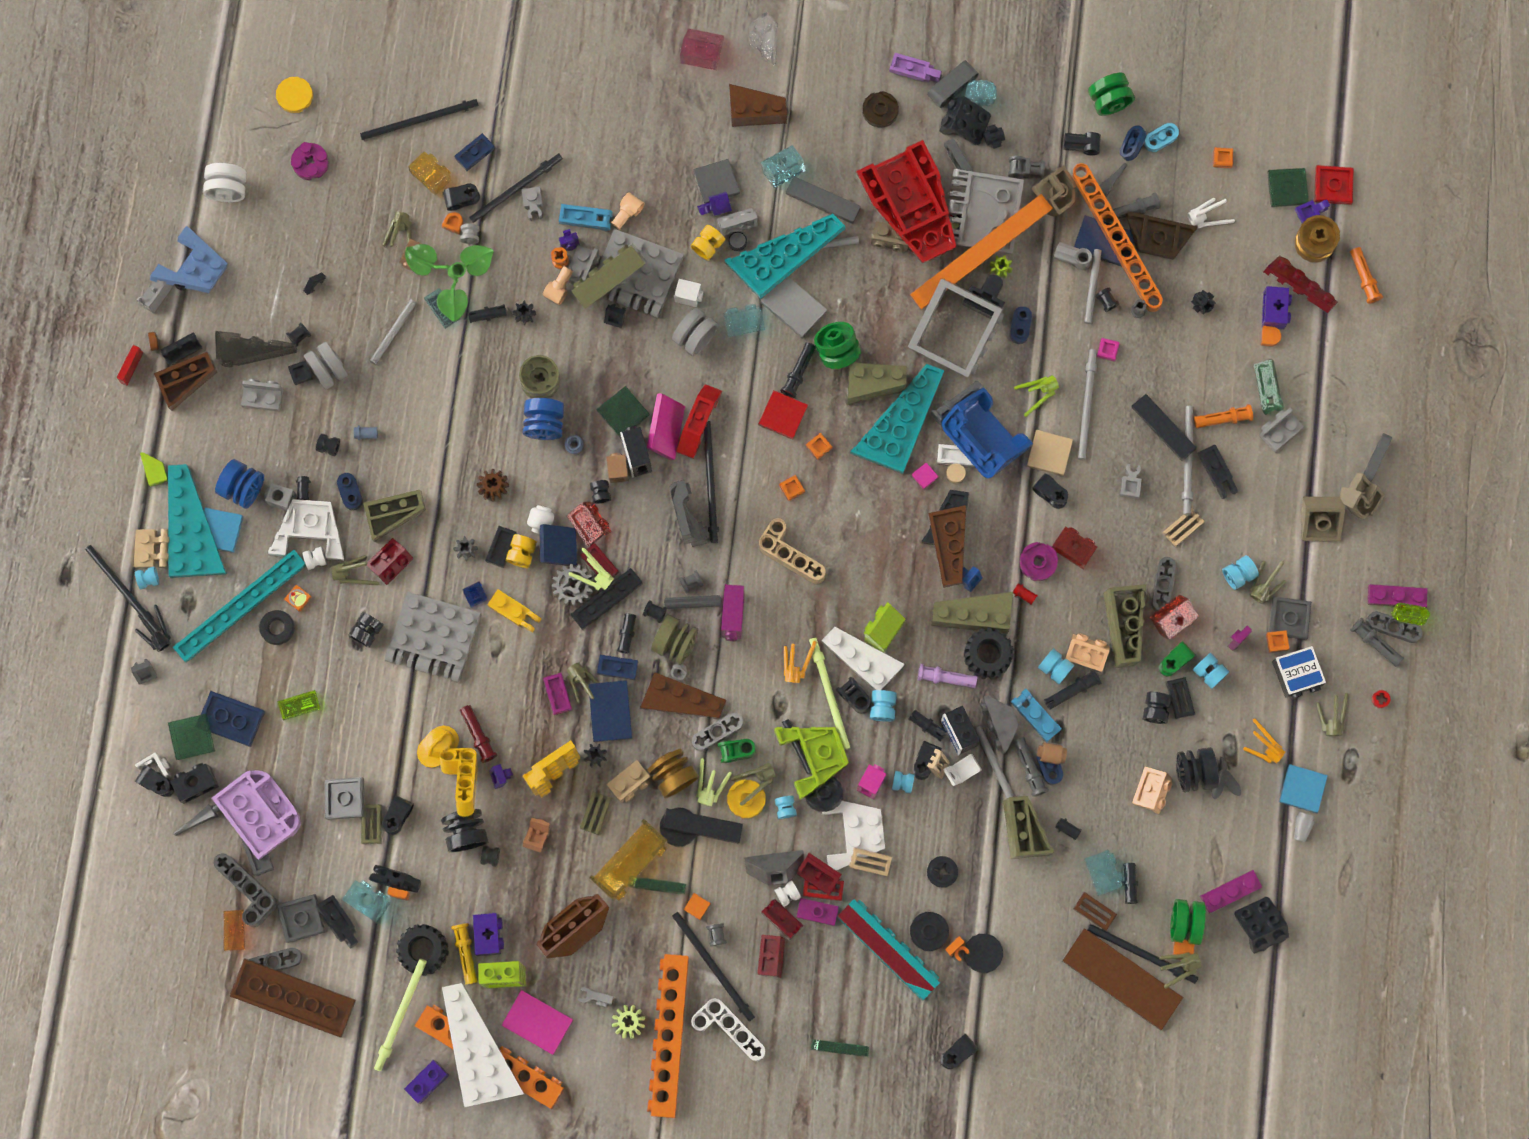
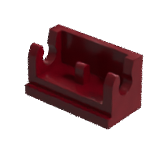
(819, 874)
(782, 919)
(771, 956)

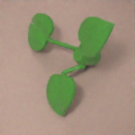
(473, 258)

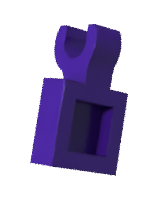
(718, 205)
(1310, 209)
(569, 241)

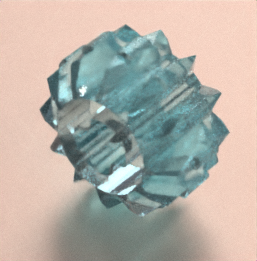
(981, 92)

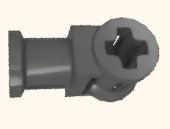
(1025, 167)

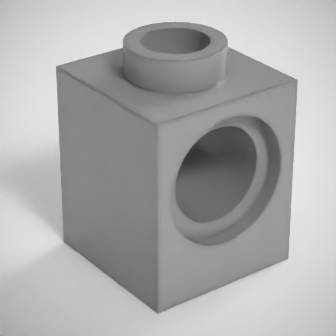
(284, 503)

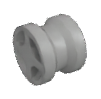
(469, 234)

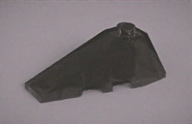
(236, 350)

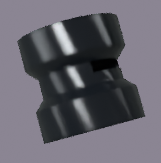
(328, 444)
(600, 491)

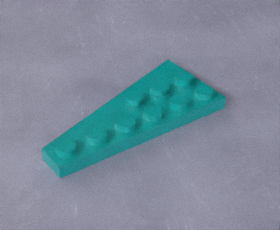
(778, 258)
(897, 430)
(191, 542)

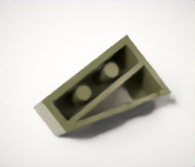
(874, 380)

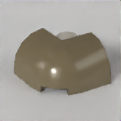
(1058, 190)
(1361, 497)

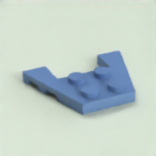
(200, 268)

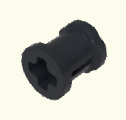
(1107, 299)
(298, 334)
(654, 611)

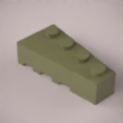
(608, 276)
(975, 612)
(1125, 622)

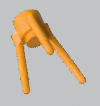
(791, 672)
(1274, 750)

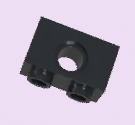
(206, 783)

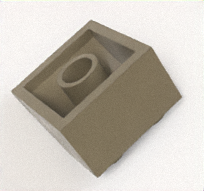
(1322, 518)

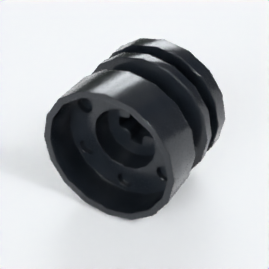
(1199, 769)
(464, 831)

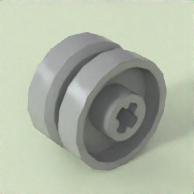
(695, 331)
(327, 364)

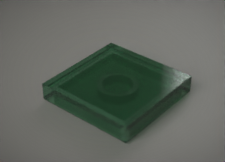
(1287, 187)
(622, 411)
(191, 737)

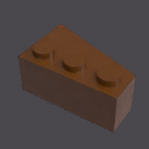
(756, 107)
(184, 378)

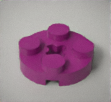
(305, 151)
(1037, 572)

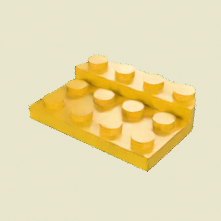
(551, 768)

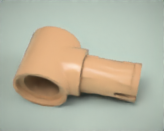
(630, 206)
(556, 290)

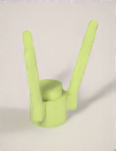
(603, 578)
(707, 795)

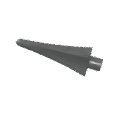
(1107, 185)
(204, 815)

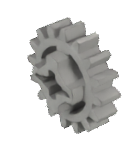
(565, 588)

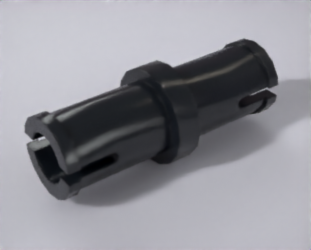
(487, 313)
(626, 633)
(927, 725)
(1130, 883)

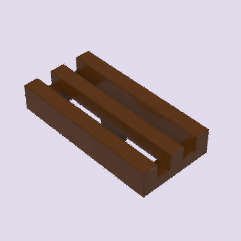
(1094, 911)

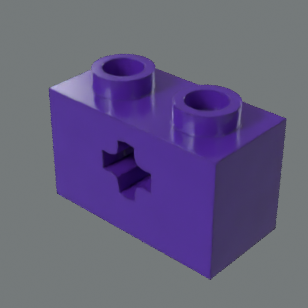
(1276, 297)
(481, 924)
(426, 1081)

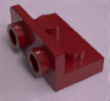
(389, 561)

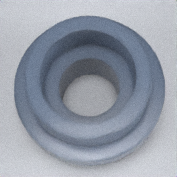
(574, 438)

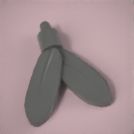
(1225, 778)

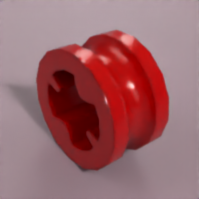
(1385, 695)

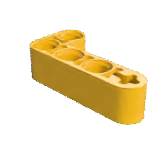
(464, 764)

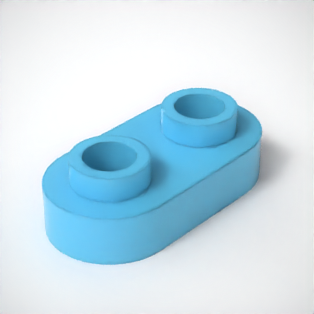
(1160, 138)

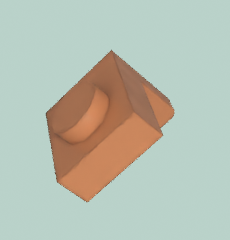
(536, 835)

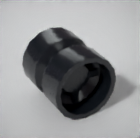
(363, 636)
(1157, 707)

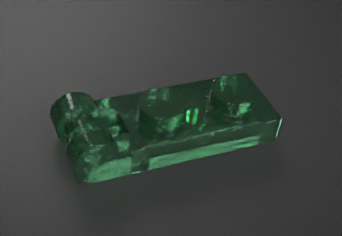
(1268, 386)

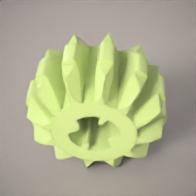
(635, 1019)

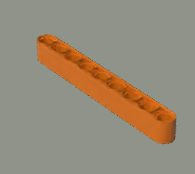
(1116, 228)
(984, 249)

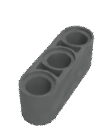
(952, 84)

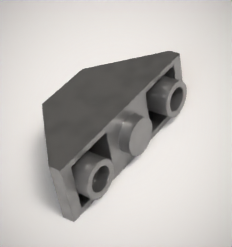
(1001, 722)
(775, 867)

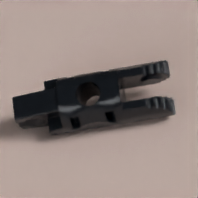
(395, 879)

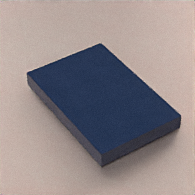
(1092, 237)
(610, 711)
(232, 718)

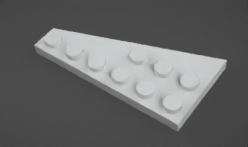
(479, 1062)

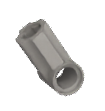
(1071, 254)

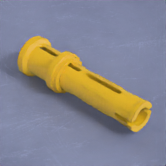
(463, 944)

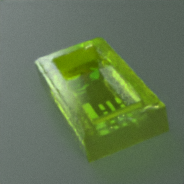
(299, 705)

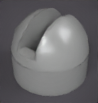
(679, 676)

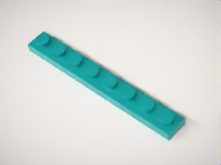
(239, 606)

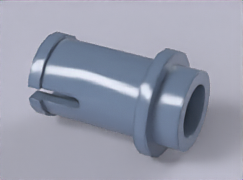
(365, 432)

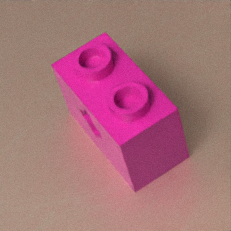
(871, 781)

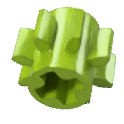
(1001, 261)

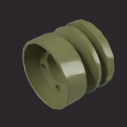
(533, 369)
(673, 639)

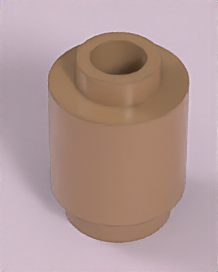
(1052, 753)

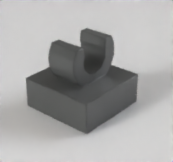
(143, 672)

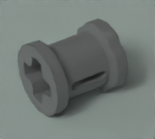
(691, 581)
(716, 934)

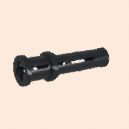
(795, 377)
(1081, 685)

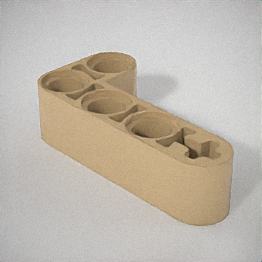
(794, 555)

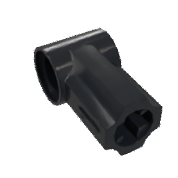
(1087, 143)

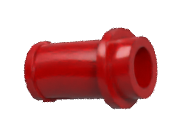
(1024, 594)

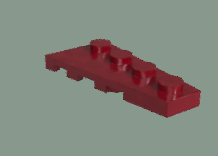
(1300, 283)

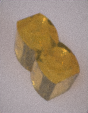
(430, 173)

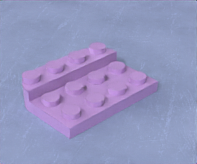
(258, 811)

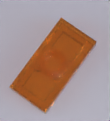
(234, 930)

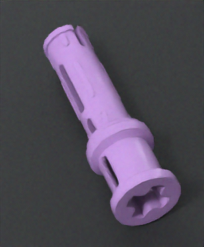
(938, 675)

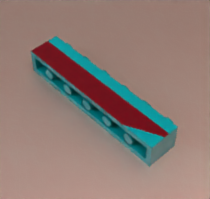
(888, 949)

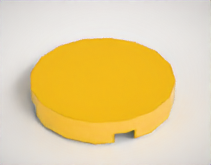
(294, 94)
(739, 792)

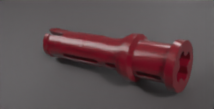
(481, 742)

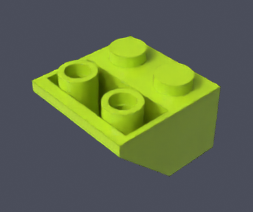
(884, 628)

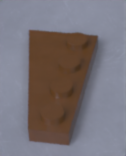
(949, 541)
(676, 697)

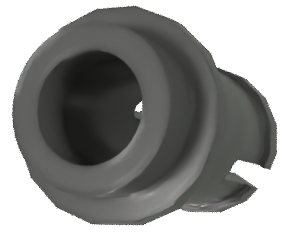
(1136, 312)

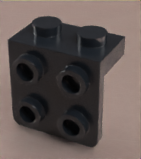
(965, 119)
(1262, 924)

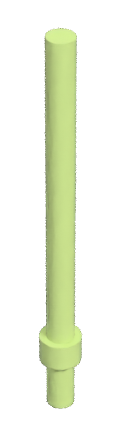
(818, 658)
(385, 1050)

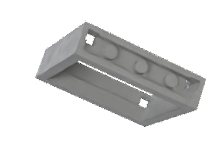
(931, 308)

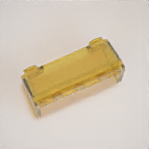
(629, 861)

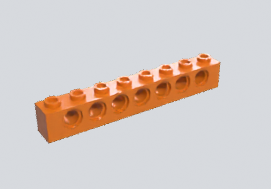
(548, 1097)
(668, 1108)

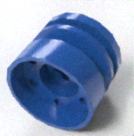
(543, 418)
(239, 483)

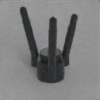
(159, 640)

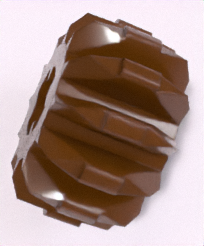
(491, 479)

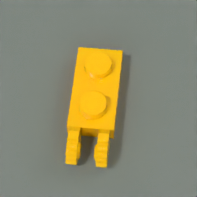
(512, 610)

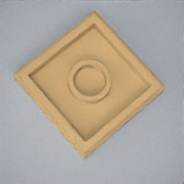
(1049, 453)

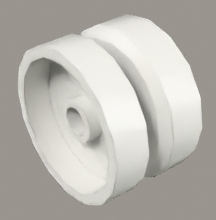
(224, 182)

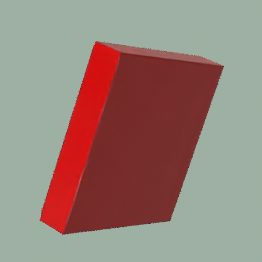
(1334, 184)
(783, 415)

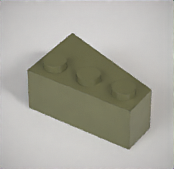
(393, 511)
(1023, 829)

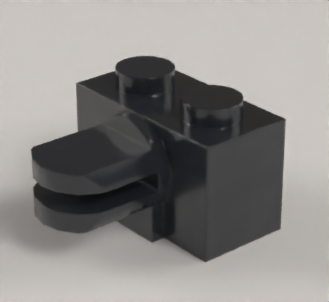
(989, 292)

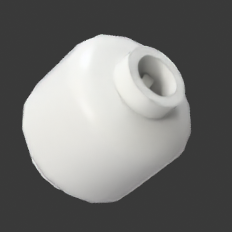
(540, 516)

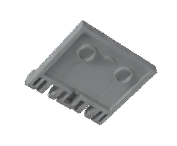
(986, 205)
(649, 281)
(434, 633)

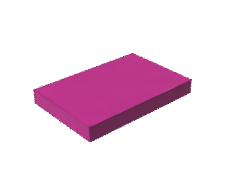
(665, 426)
(537, 1022)

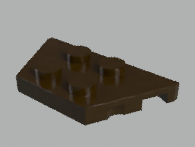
(1158, 235)

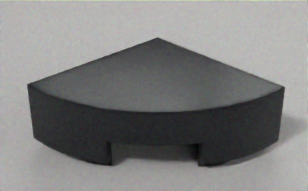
(313, 281)

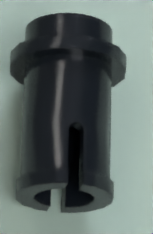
(303, 487)
(1068, 828)

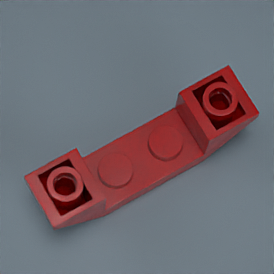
(697, 420)

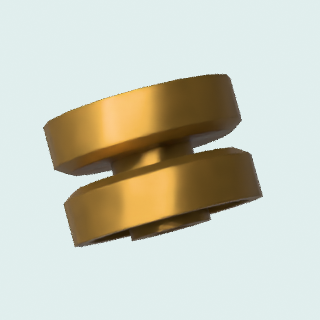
(1317, 238)

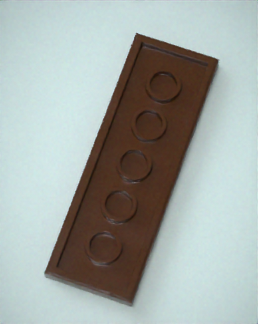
(1122, 979)
(292, 998)

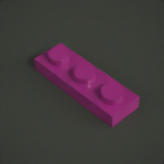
(1391, 595)
(1231, 891)

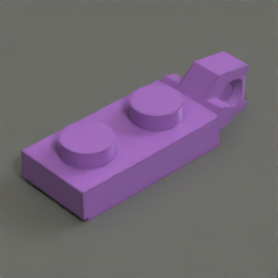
(914, 68)

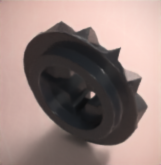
(950, 867)

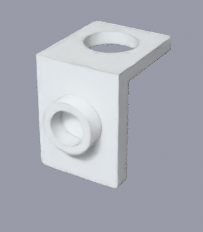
(162, 763)
(962, 770)

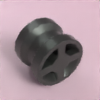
(490, 856)

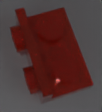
(589, 522)

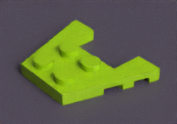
(822, 751)

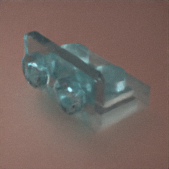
(743, 320)
(1103, 872)

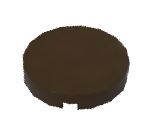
(880, 109)

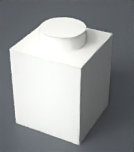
(688, 293)

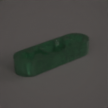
(658, 885)
(840, 1048)

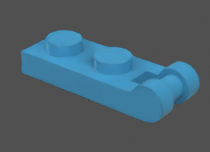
(585, 217)
(1036, 715)

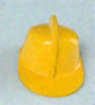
(436, 741)

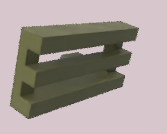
(601, 797)
(371, 840)

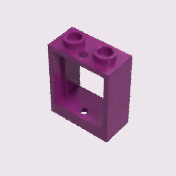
(732, 612)

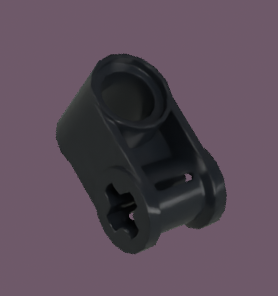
(459, 197)
(1049, 489)
(851, 693)
(924, 757)
(153, 781)
(398, 812)
(961, 1050)

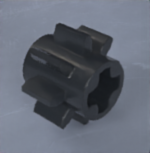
(994, 136)
(1203, 302)
(528, 315)
(592, 750)

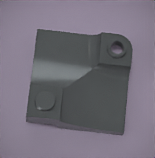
(691, 530)

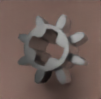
(466, 554)

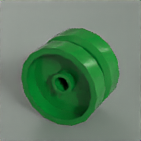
(1111, 94)
(837, 345)
(1187, 921)

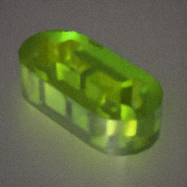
(1410, 614)

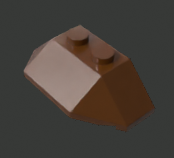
(573, 927)

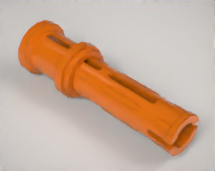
(1368, 282)
(1233, 416)

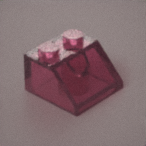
(701, 49)

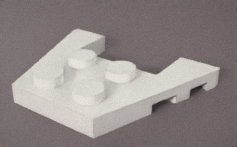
(310, 521)
(862, 830)

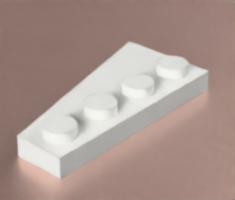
(866, 661)

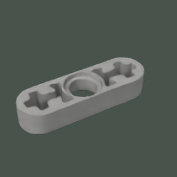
(727, 720)

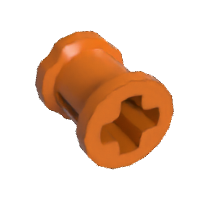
(559, 263)

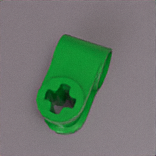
(1177, 658)
(735, 750)

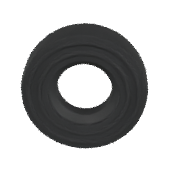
(268, 618)

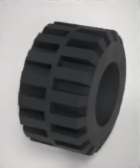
(994, 638)
(411, 936)

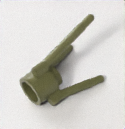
(400, 222)
(342, 571)
(1261, 592)
(577, 674)
(1334, 726)
(763, 773)
(1188, 962)

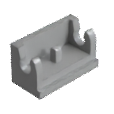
(154, 295)

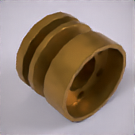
(672, 772)

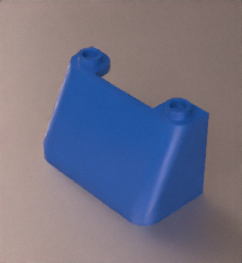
(982, 435)

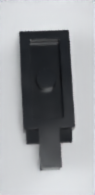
(338, 920)

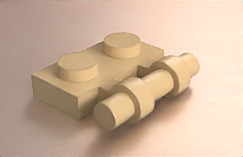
(146, 547)

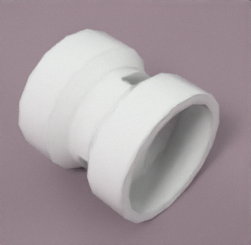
(314, 558)
(787, 893)

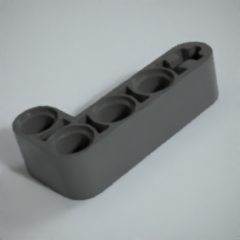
(243, 885)

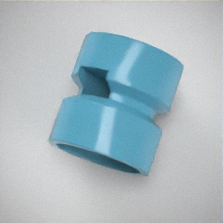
(1243, 571)
(1056, 666)
(1214, 676)
(883, 703)

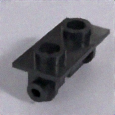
(181, 348)

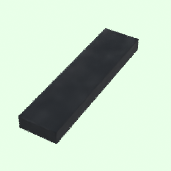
(1163, 427)
(606, 599)
(702, 826)

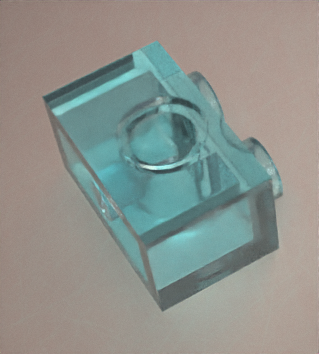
(783, 166)
(355, 896)

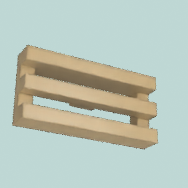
(1195, 516)
(937, 766)
(854, 858)

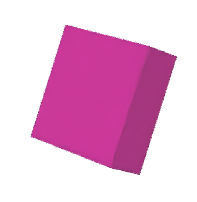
(1108, 349)
(924, 476)

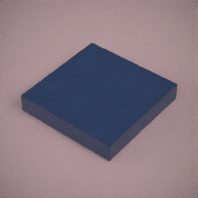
(558, 545)

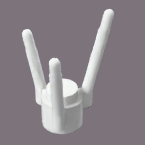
(1198, 214)

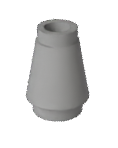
(1303, 826)

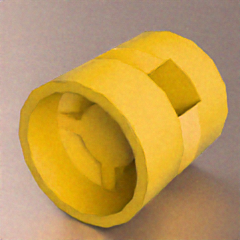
(706, 244)
(521, 550)

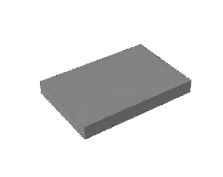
(794, 306)

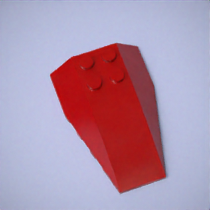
(912, 200)

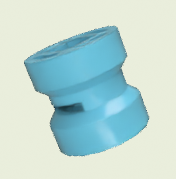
(146, 578)
(903, 782)
(785, 807)

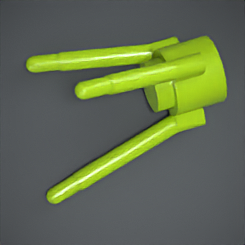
(1046, 384)

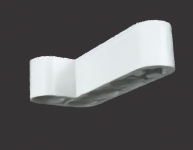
(731, 1032)

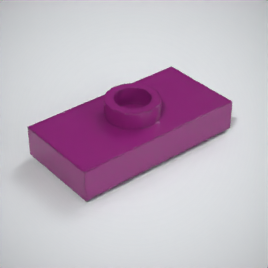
(1238, 637)
(557, 694)
(817, 912)

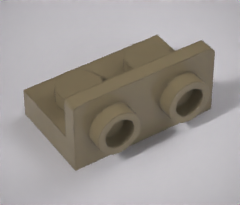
(886, 236)

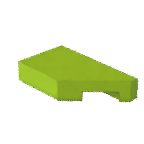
(154, 470)

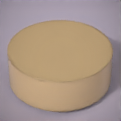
(955, 473)

